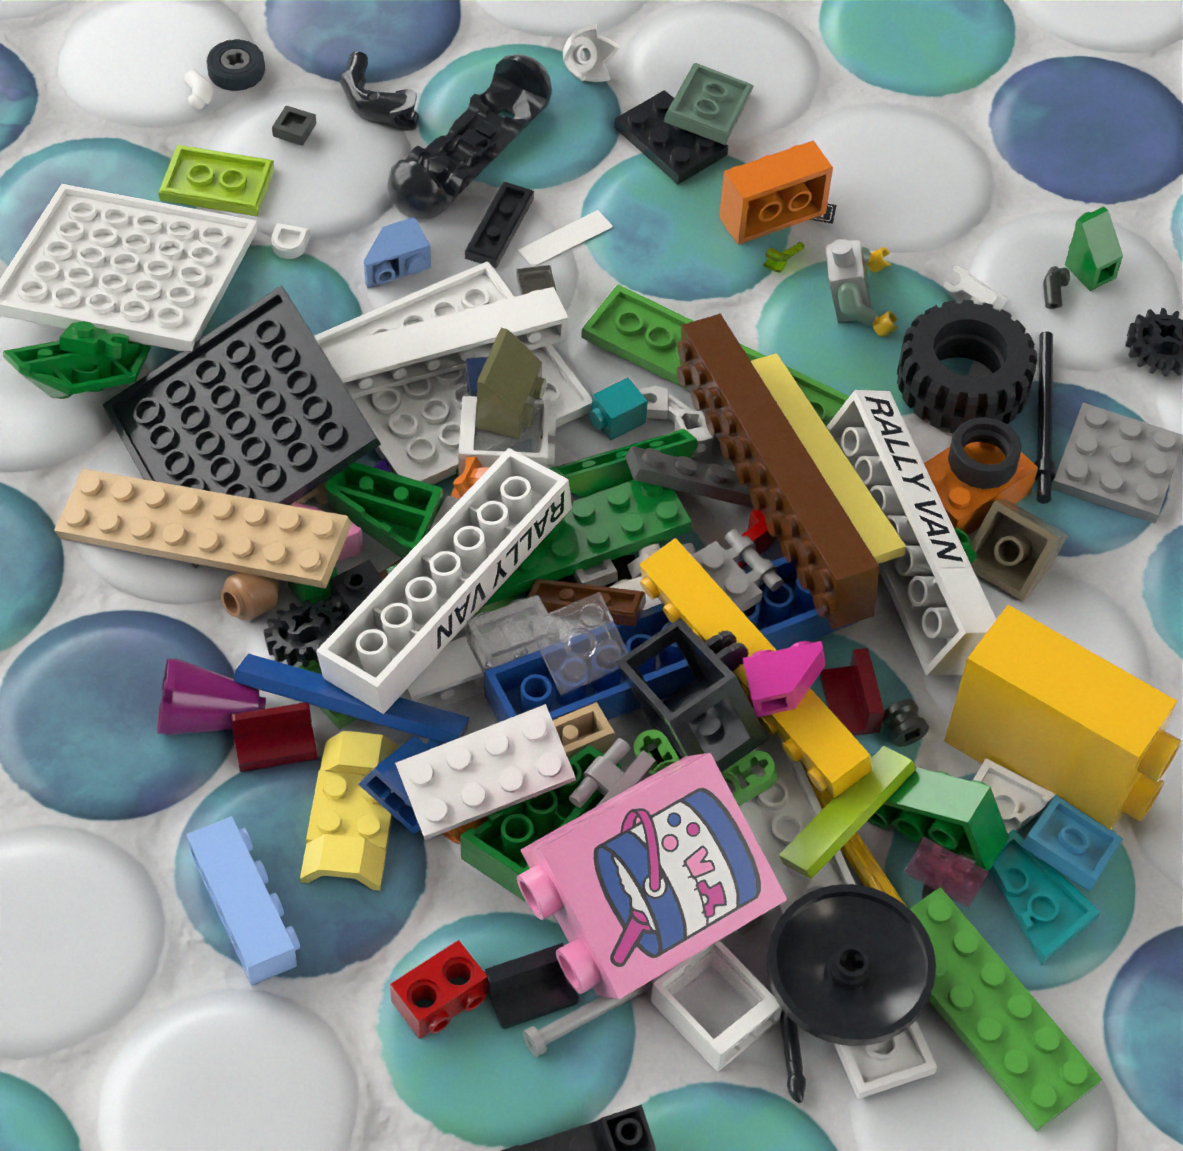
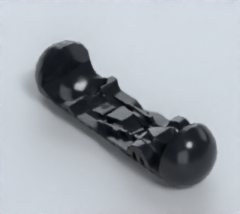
(441, 171)

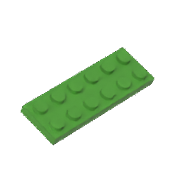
(1001, 1018)

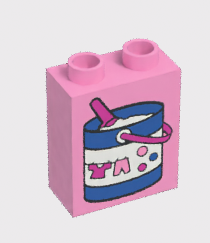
(649, 878)

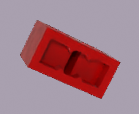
(432, 983)

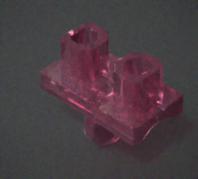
(944, 869)

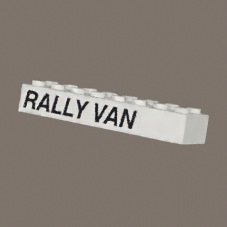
(934, 579)
(444, 580)

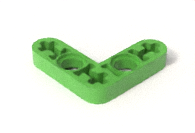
(744, 766)

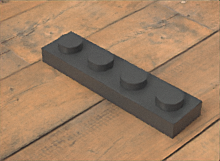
(687, 476)

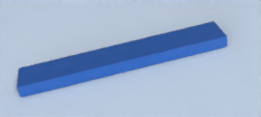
(312, 688)

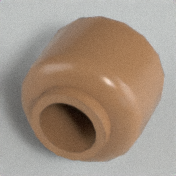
(249, 595)

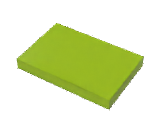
(216, 180)

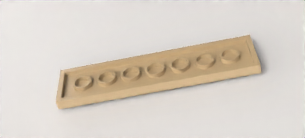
(204, 527)

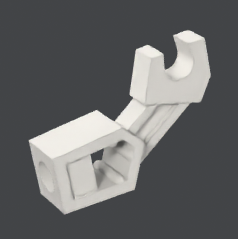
(667, 406)

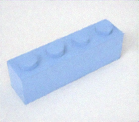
(243, 901)

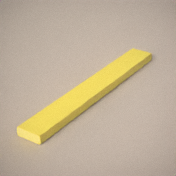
(831, 461)

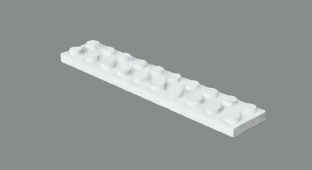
(775, 821)

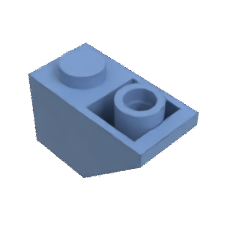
(397, 252)

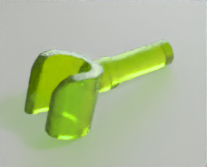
(777, 260)

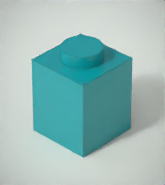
(618, 409)

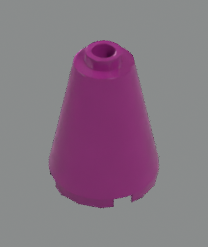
(201, 700)

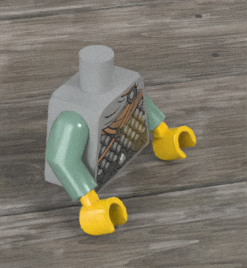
(850, 283)

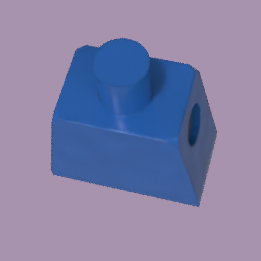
(387, 786)

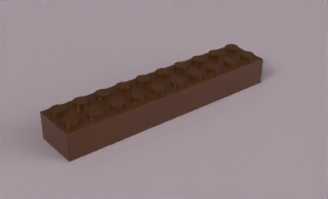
(778, 473)

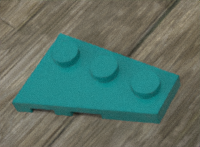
(1040, 899)

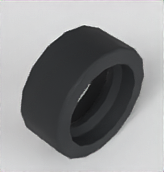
(987, 431)

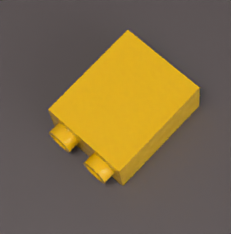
(1063, 719)

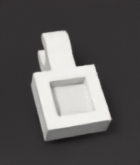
(977, 289)

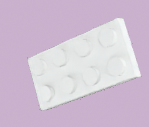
(485, 772)

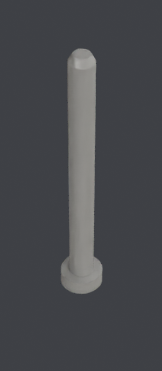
(538, 1039)

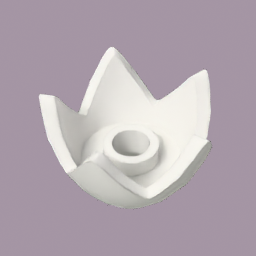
(596, 52)

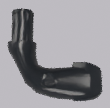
(374, 106)

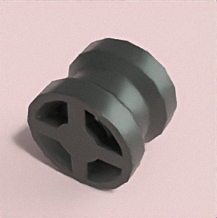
(905, 722)

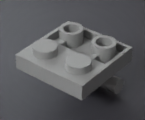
(608, 778)

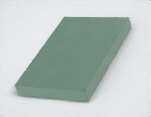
(709, 103)

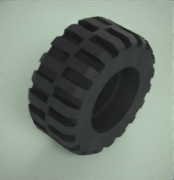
(974, 334)

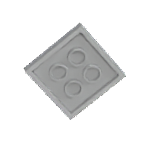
(1118, 462)

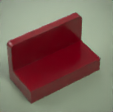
(854, 694)
(274, 736)

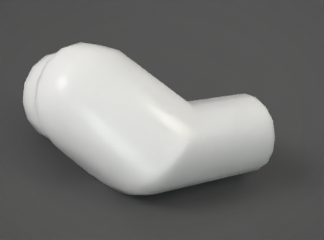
(201, 89)

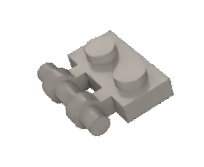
(723, 569)

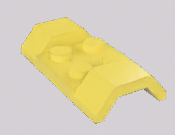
(346, 824)

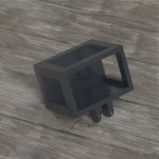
(710, 710)

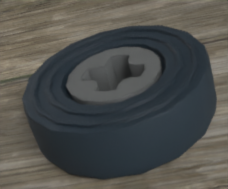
(241, 75)

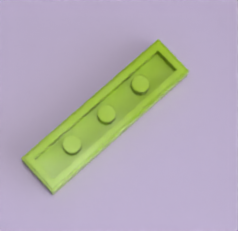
(846, 814)

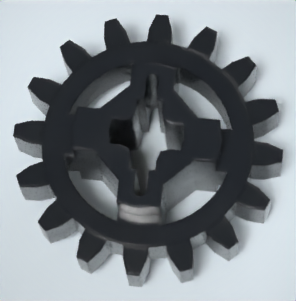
(1157, 341)
(301, 631)

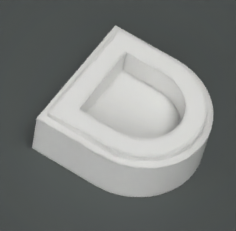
(289, 241)

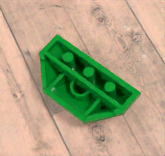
(70, 373)
(611, 468)

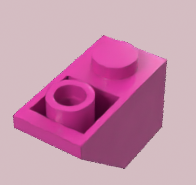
(783, 676)

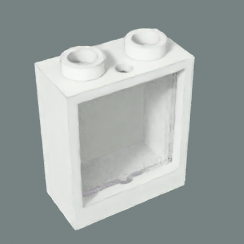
(490, 446)
(715, 1004)

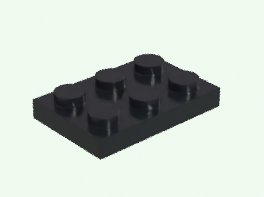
(670, 148)

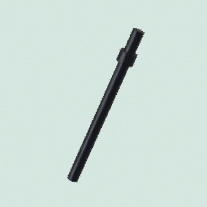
(1044, 462)

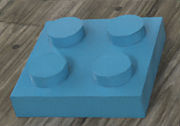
(1072, 842)

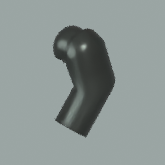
(1052, 285)

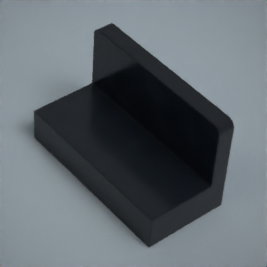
(529, 987)

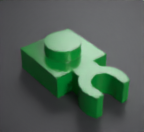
(89, 340)

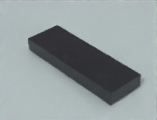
(499, 224)

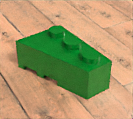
(385, 505)

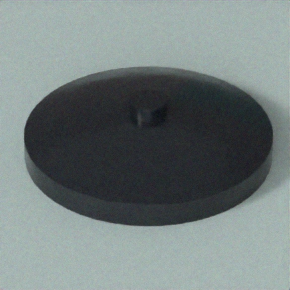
(851, 965)

